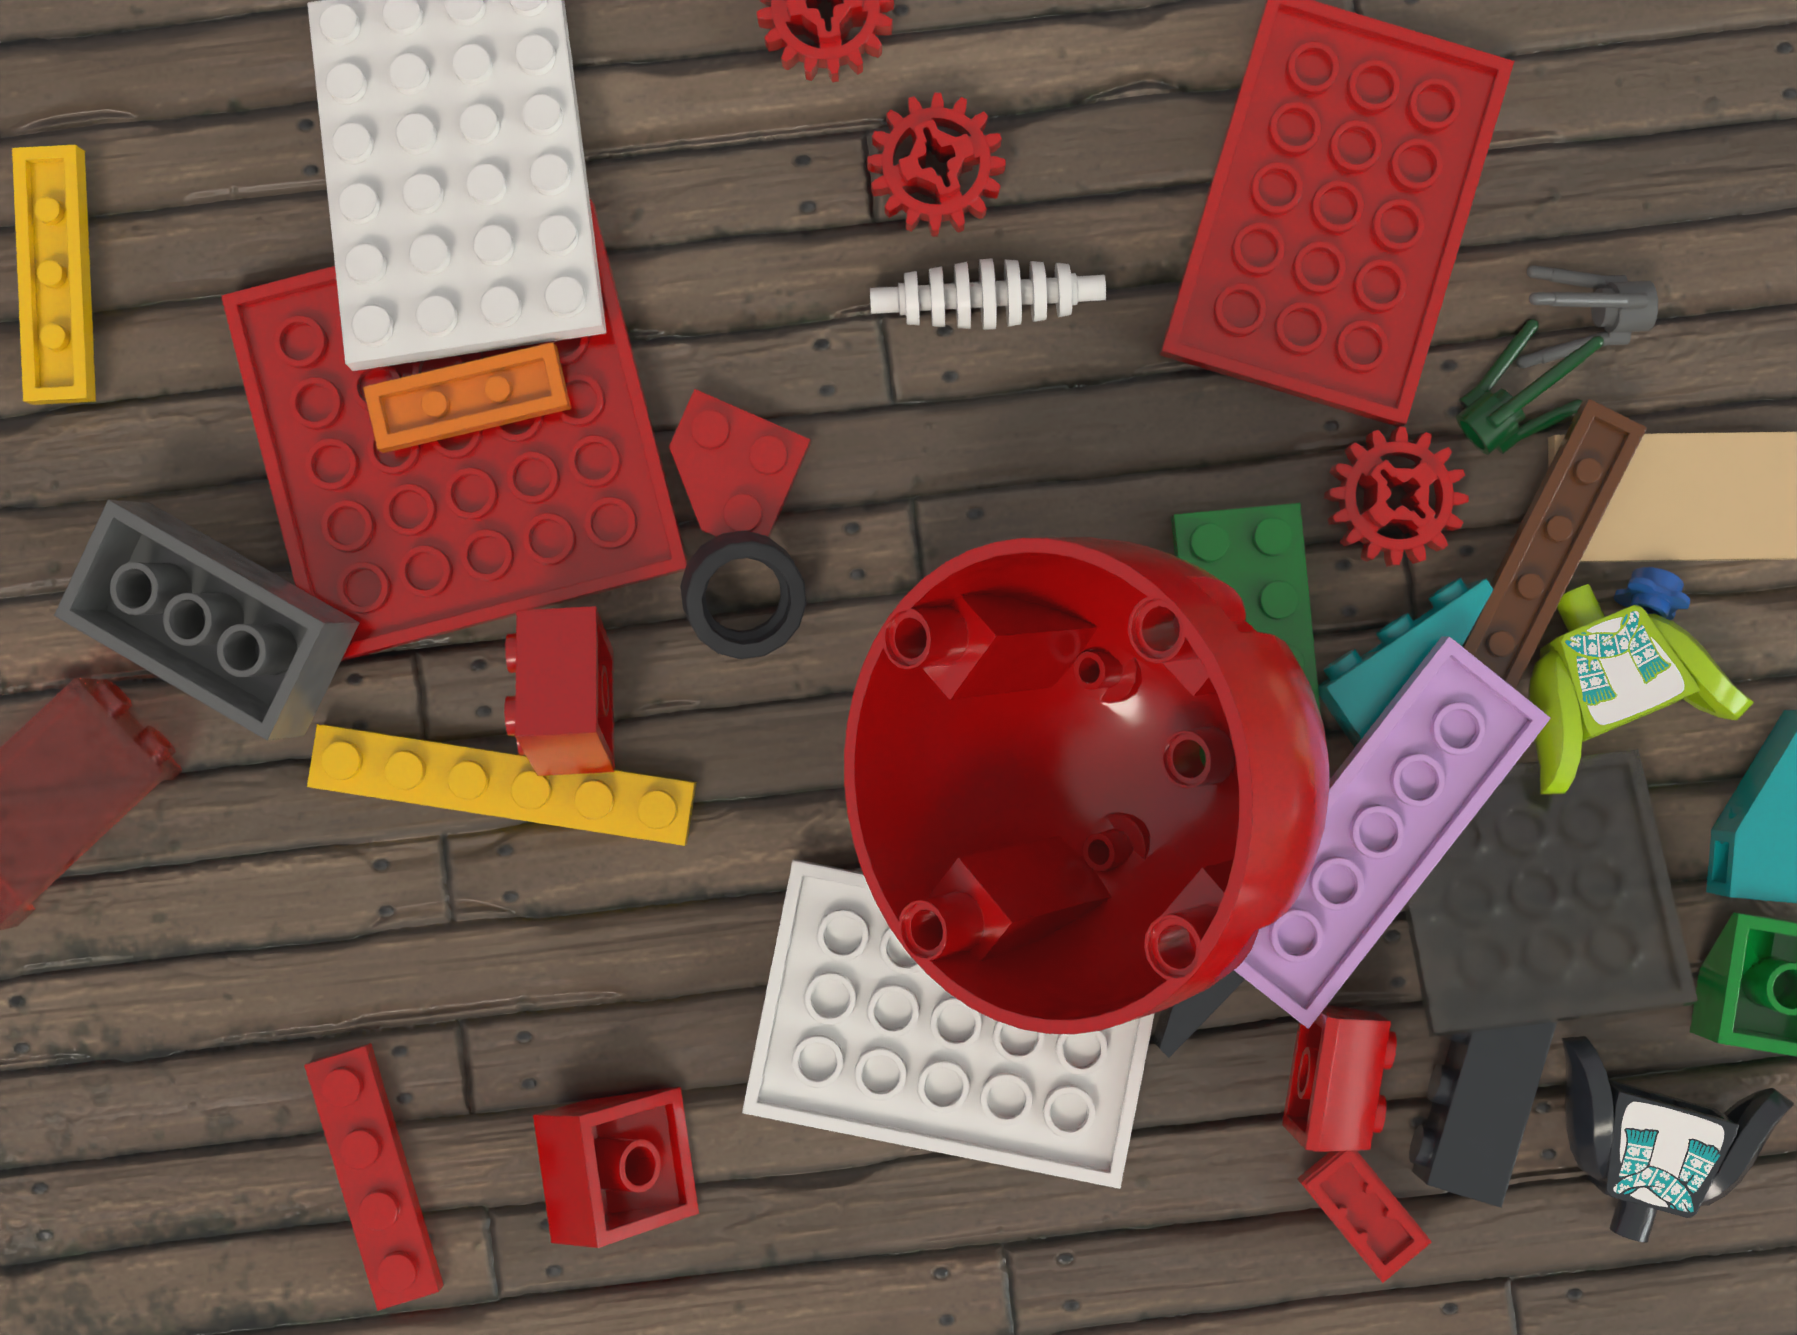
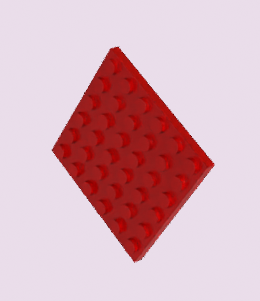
(461, 522)

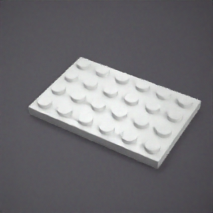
(453, 177)
(885, 1054)

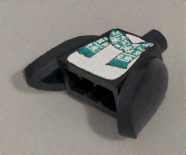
(1657, 1147)

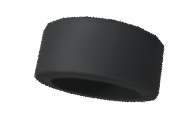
(768, 635)

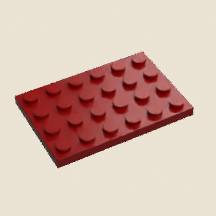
(1337, 208)

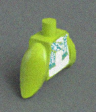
(1613, 674)

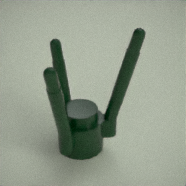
(1493, 419)

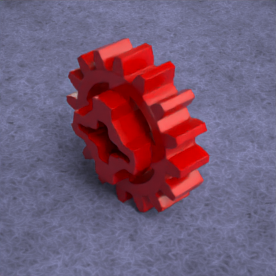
(804, 18)
(959, 153)
(1378, 478)

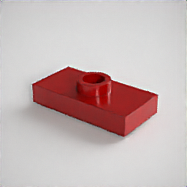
(1364, 1211)

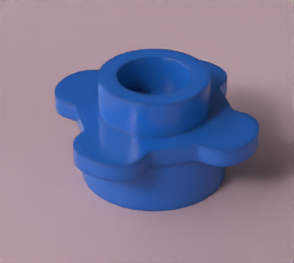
(1654, 591)

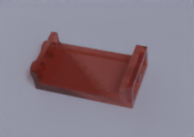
(68, 784)

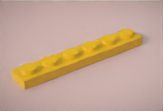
(499, 785)

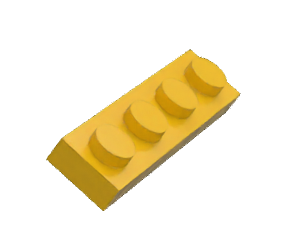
(53, 274)

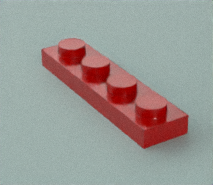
(374, 1176)

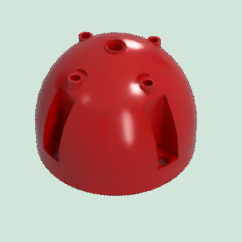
(1043, 788)

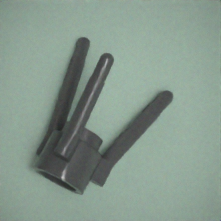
(1615, 305)

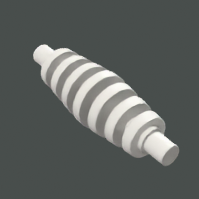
(988, 294)

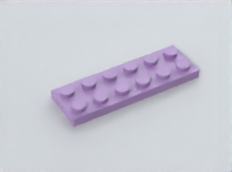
(1391, 822)

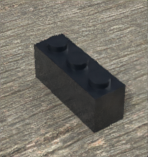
(1480, 1110)

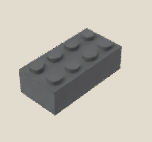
(206, 619)

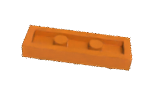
(467, 397)

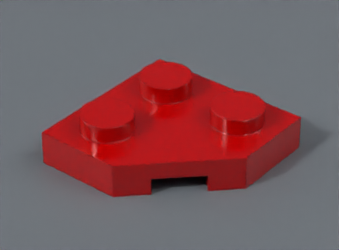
(735, 465)

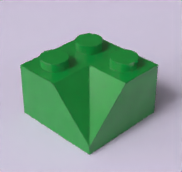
(1750, 986)

